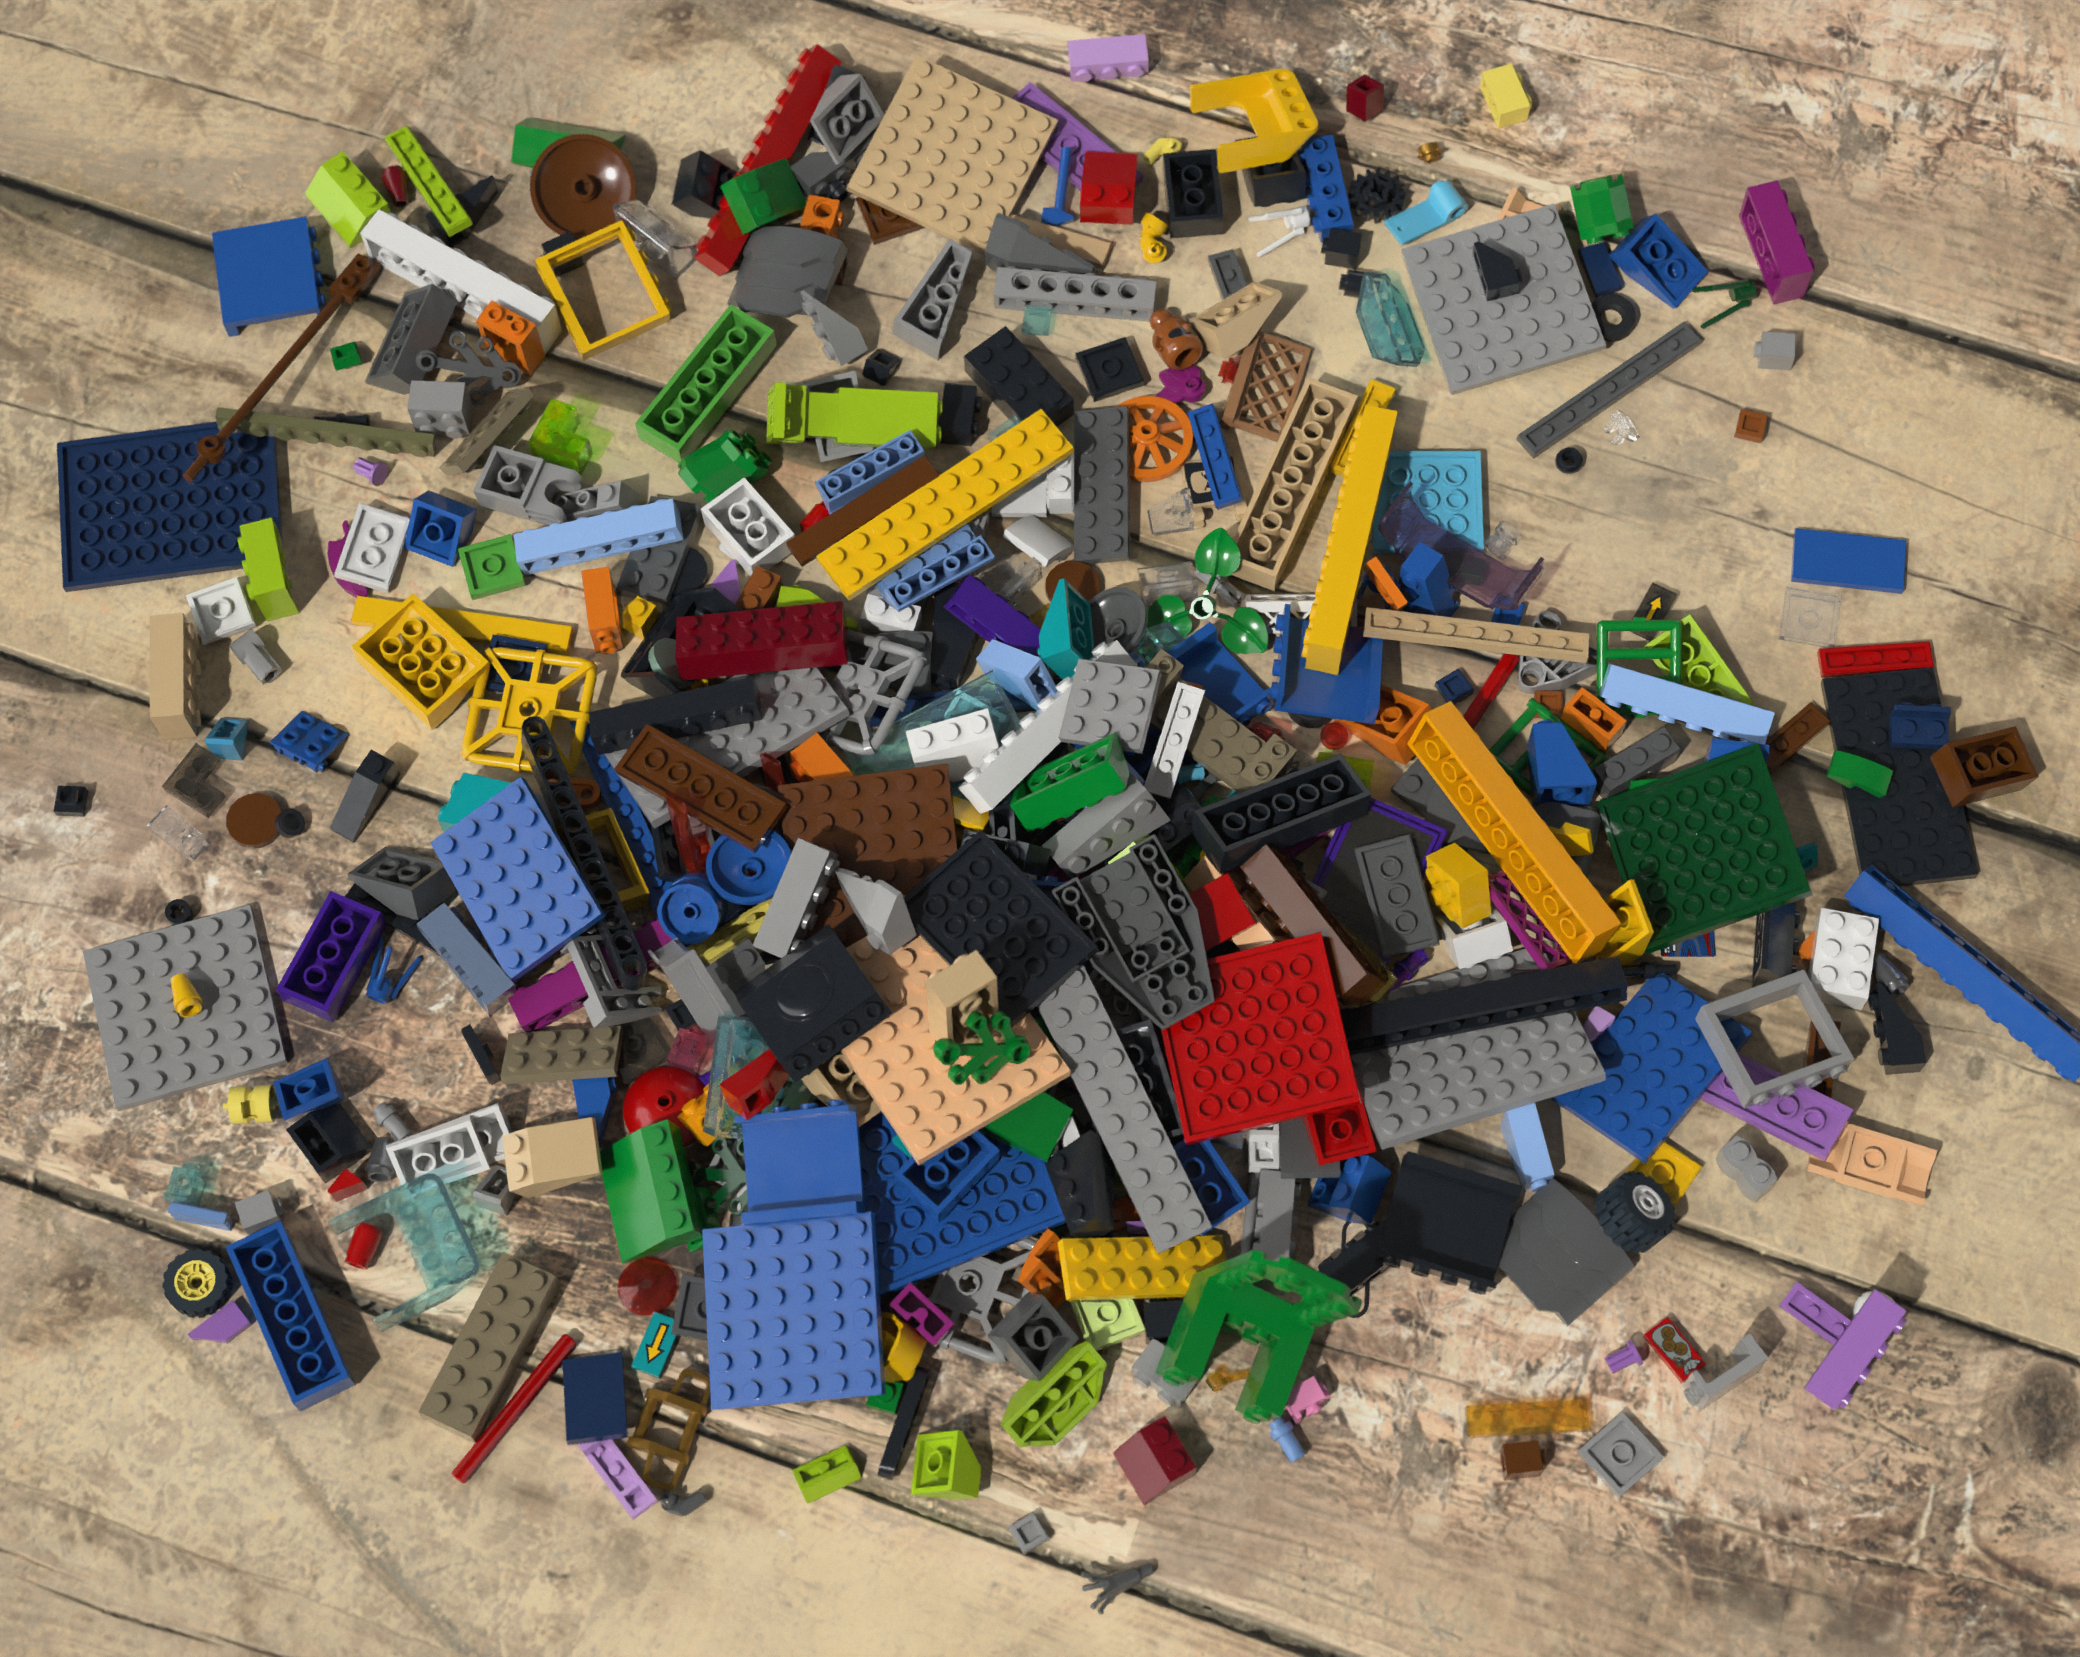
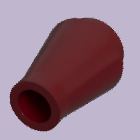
(395, 182)

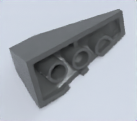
(1014, 246)
(916, 639)

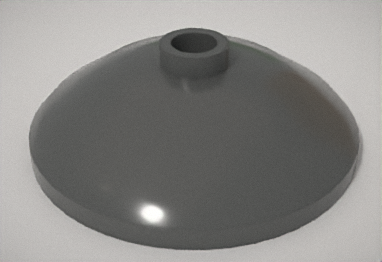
(1118, 616)

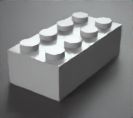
(797, 898)

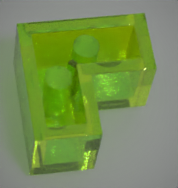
(556, 438)

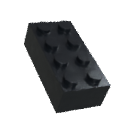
(1017, 379)

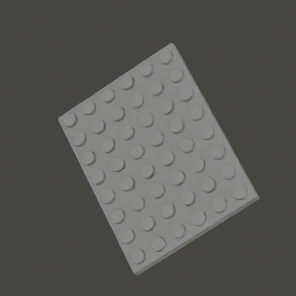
(1475, 1073)

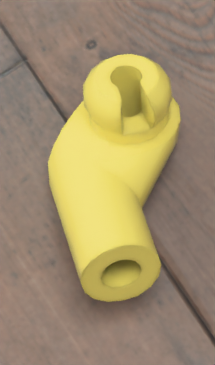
(1161, 146)

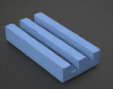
(200, 1216)

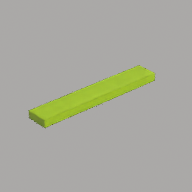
(428, 181)

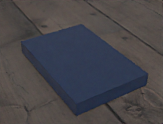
(594, 1398)

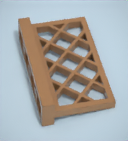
(1242, 384)

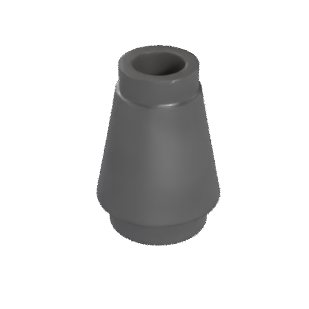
(1890, 976)
(379, 1163)

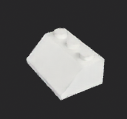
(954, 742)

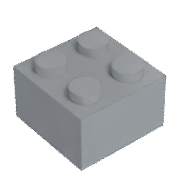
(441, 408)

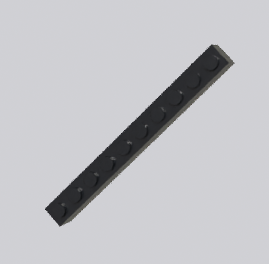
(1484, 1005)

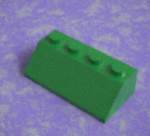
(1071, 783)

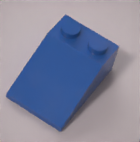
(1658, 261)

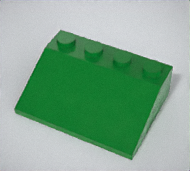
(650, 1191)

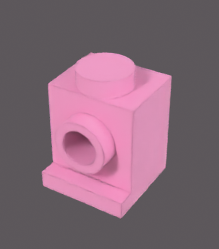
(1306, 1399)

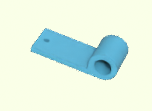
(1440, 209)

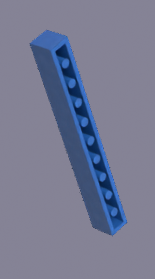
(1968, 970)

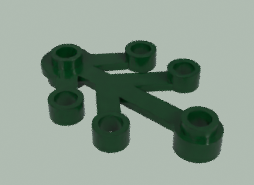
(734, 1177)

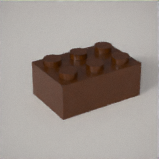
(1984, 766)

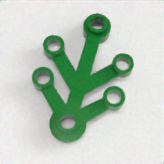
(1014, 1050)

